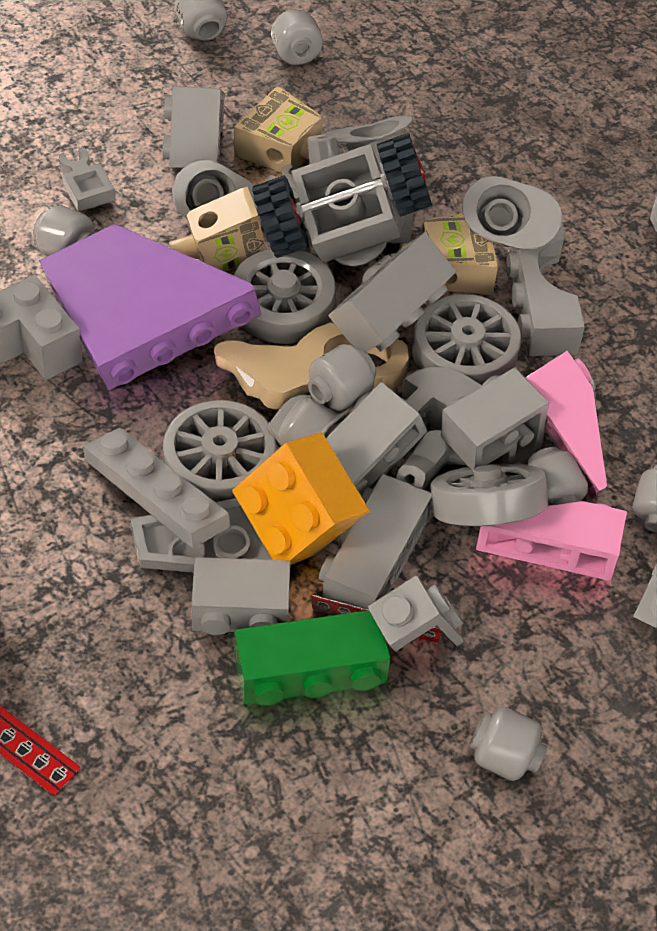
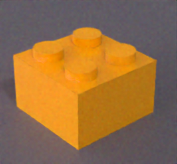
(300, 499)

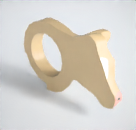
(283, 371)

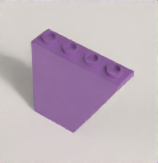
(143, 301)

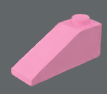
(572, 415)
(564, 536)

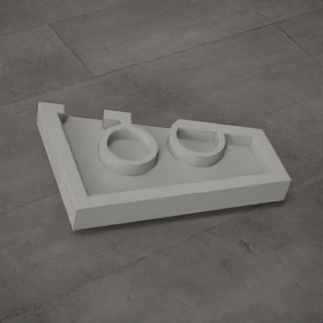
(163, 550)

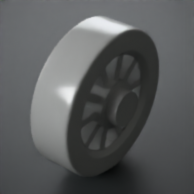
(291, 293)
(471, 333)
(217, 441)
(489, 494)

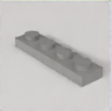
(156, 487)

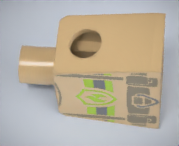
(277, 131)
(223, 232)
(466, 252)

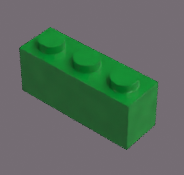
(310, 657)

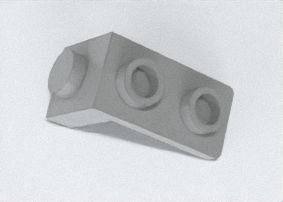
(413, 611)

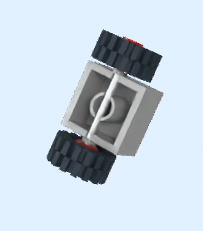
(343, 200)

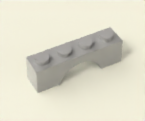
(548, 316)

